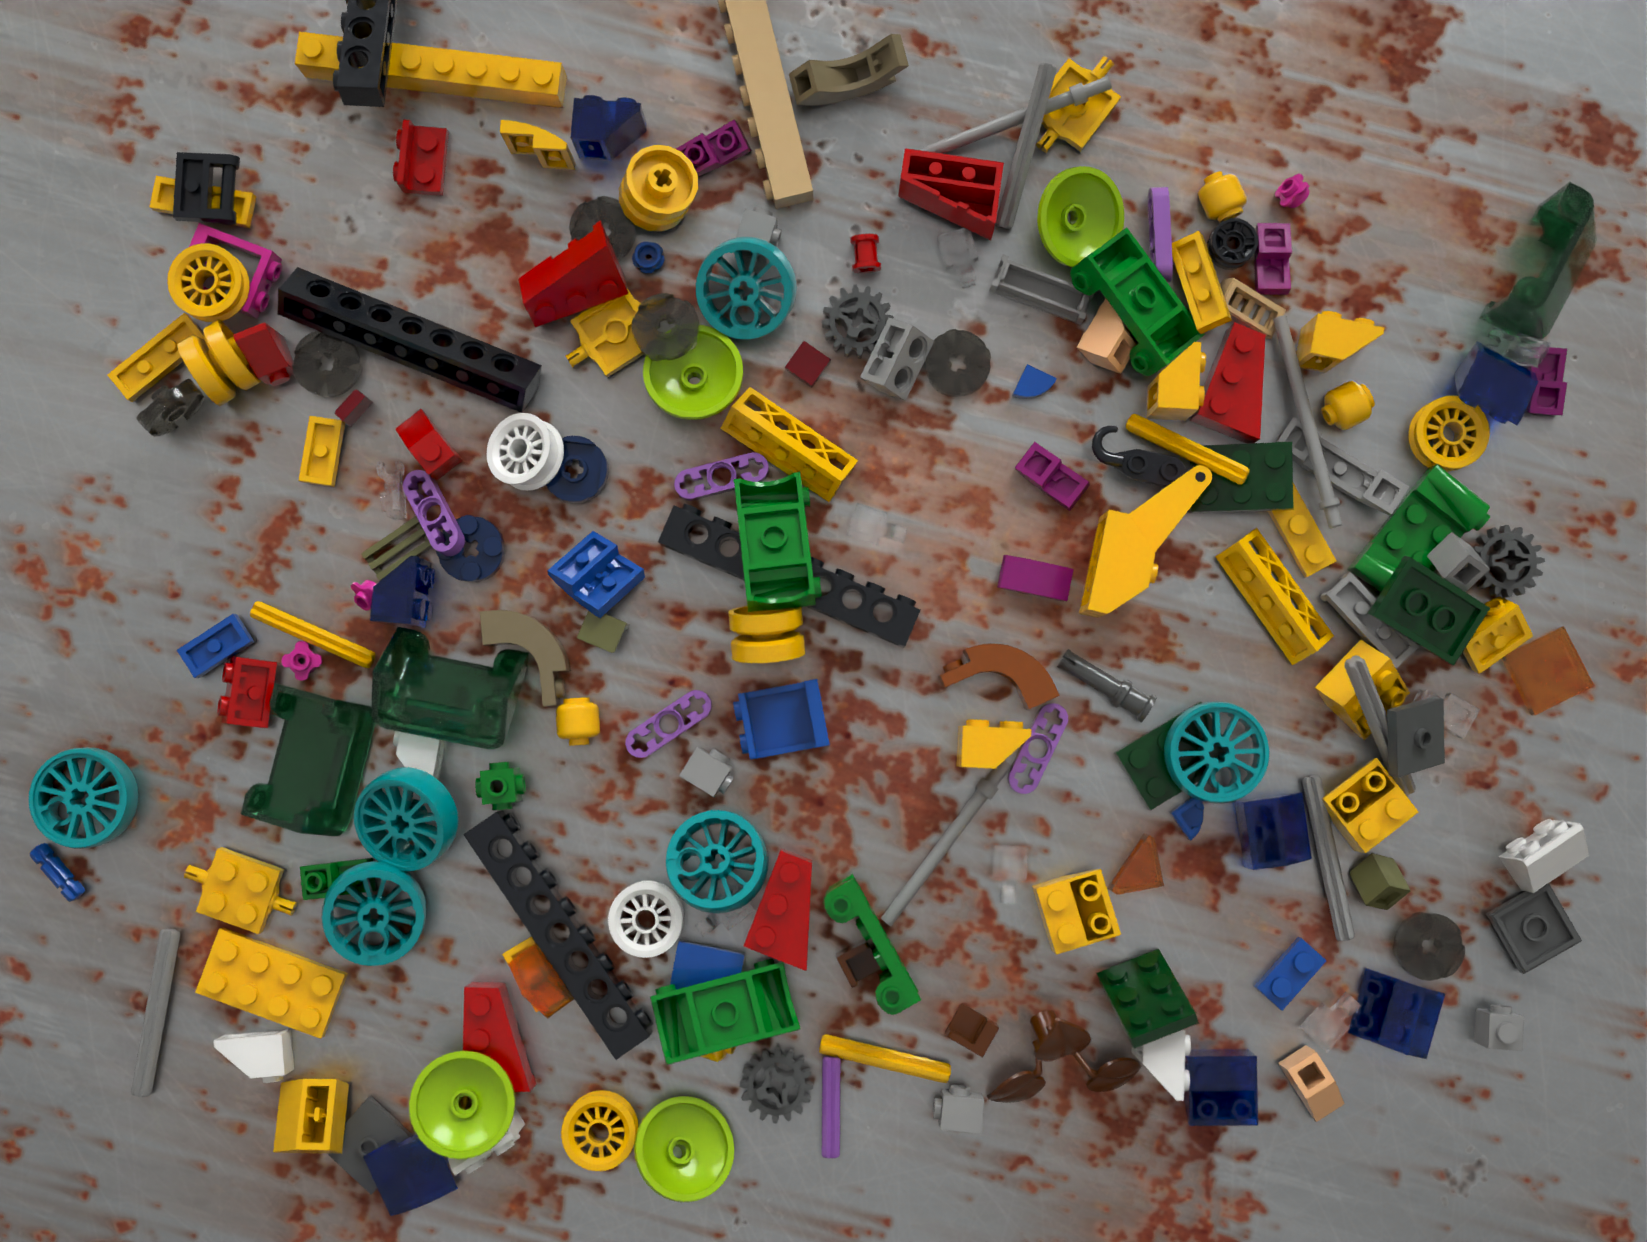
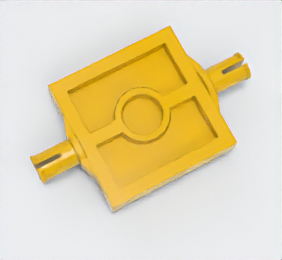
(1080, 122)
(607, 335)
(240, 890)

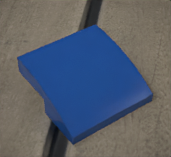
(596, 574)
(703, 963)

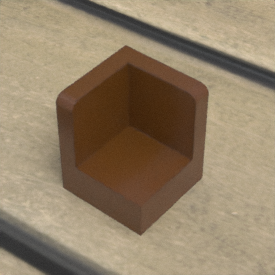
(857, 962)
(972, 1030)

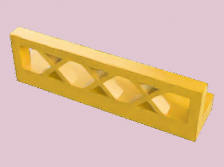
(785, 447)
(1272, 599)

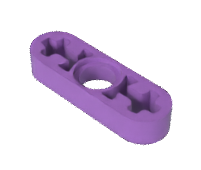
(1160, 231)
(700, 492)
(446, 518)
(1055, 729)
(643, 731)

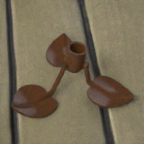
(1054, 1040)

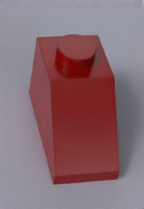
(266, 353)
(428, 445)

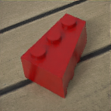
(953, 188)
(574, 279)
(1235, 386)
(784, 912)
(493, 1031)

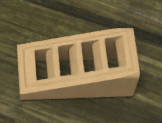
(1252, 297)

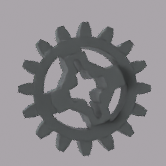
(844, 318)
(1507, 548)
(761, 1089)

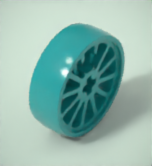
(737, 327)
(1235, 789)
(45, 811)
(406, 819)
(677, 855)
(365, 953)

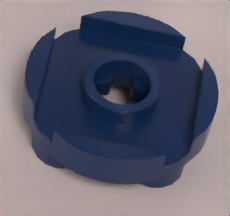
(588, 483)
(490, 551)

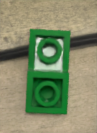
(319, 877)

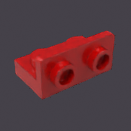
(421, 159)
(247, 692)

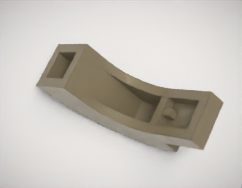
(849, 78)
(514, 628)

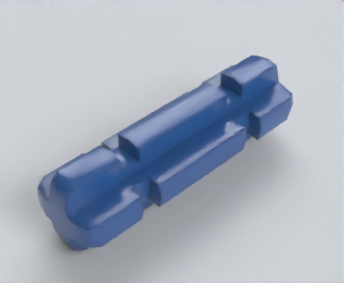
(57, 872)

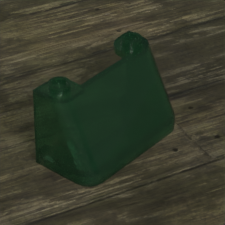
(1537, 302)
(445, 695)
(314, 764)

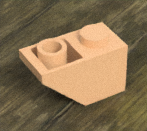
(1107, 340)
(1312, 1082)

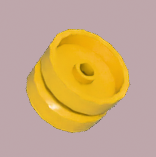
(658, 188)
(217, 363)
(766, 635)

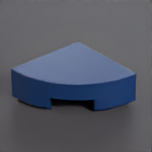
(1033, 383)
(1189, 817)

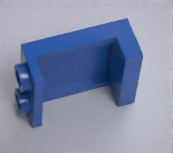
(781, 719)

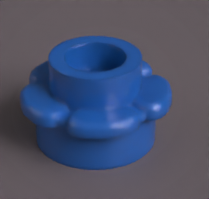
(644, 249)

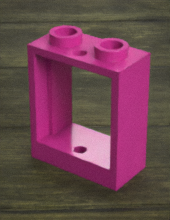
(265, 274)

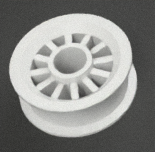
(542, 456)
(632, 945)

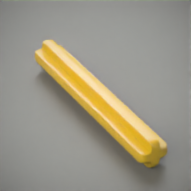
(1187, 448)
(312, 634)
(885, 1058)

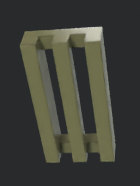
(391, 538)

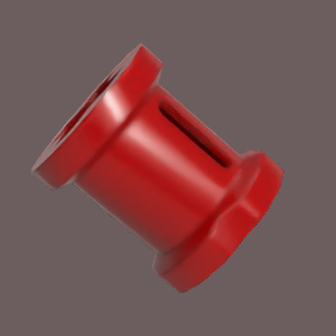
(865, 253)

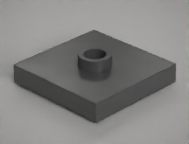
(1415, 736)
(1533, 928)
(363, 1133)

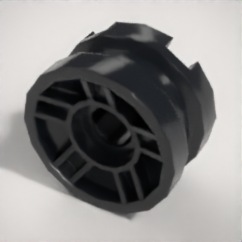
(1245, 244)

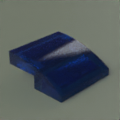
(409, 1174)

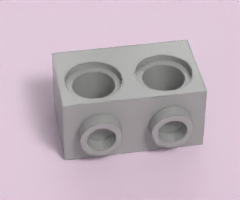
(897, 358)

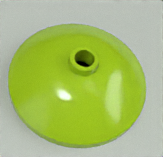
(1094, 213)
(713, 361)
(438, 1111)
(704, 1144)

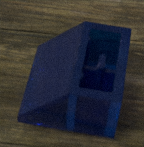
(605, 127)
(1495, 384)
(403, 595)
(1273, 831)
(1396, 1013)
(1222, 1088)

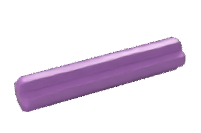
(831, 1106)

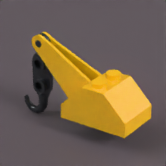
(1127, 543)

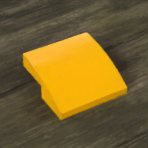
(532, 140)

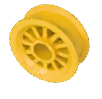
(197, 255)
(1477, 427)
(569, 1133)

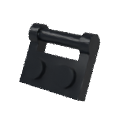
(195, 185)

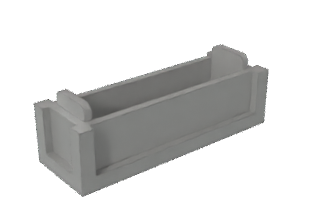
(1040, 291)
(1353, 603)

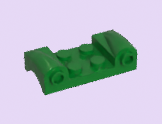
(1140, 299)
(1418, 524)
(775, 544)
(896, 988)
(724, 1012)

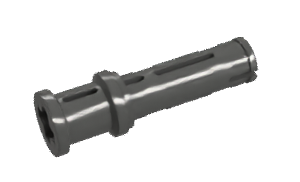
(1121, 693)

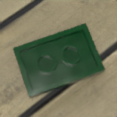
(1266, 487)
(1429, 610)
(1146, 763)
(1147, 998)

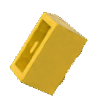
(1331, 340)
(1176, 389)
(1341, 698)
(988, 746)
(1368, 807)
(1076, 910)
(311, 1116)

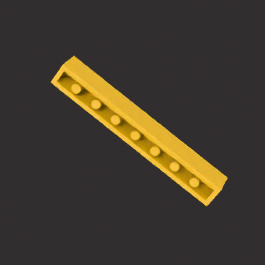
(447, 71)

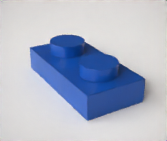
(215, 646)
(1290, 973)

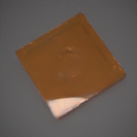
(1547, 671)

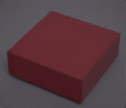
(807, 364)
(353, 407)

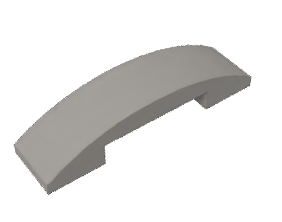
(1347, 473)

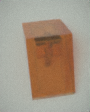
(1140, 869)
(539, 981)

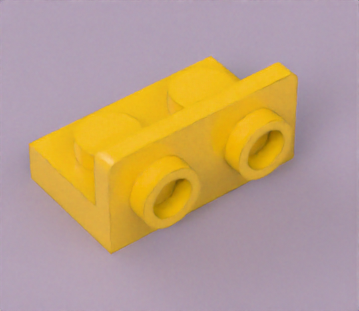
(1497, 635)

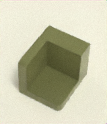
(602, 631)
(1379, 881)

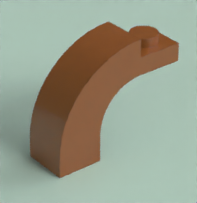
(1019, 667)

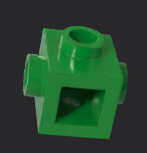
(513, 786)

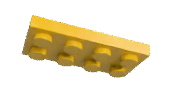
(271, 983)

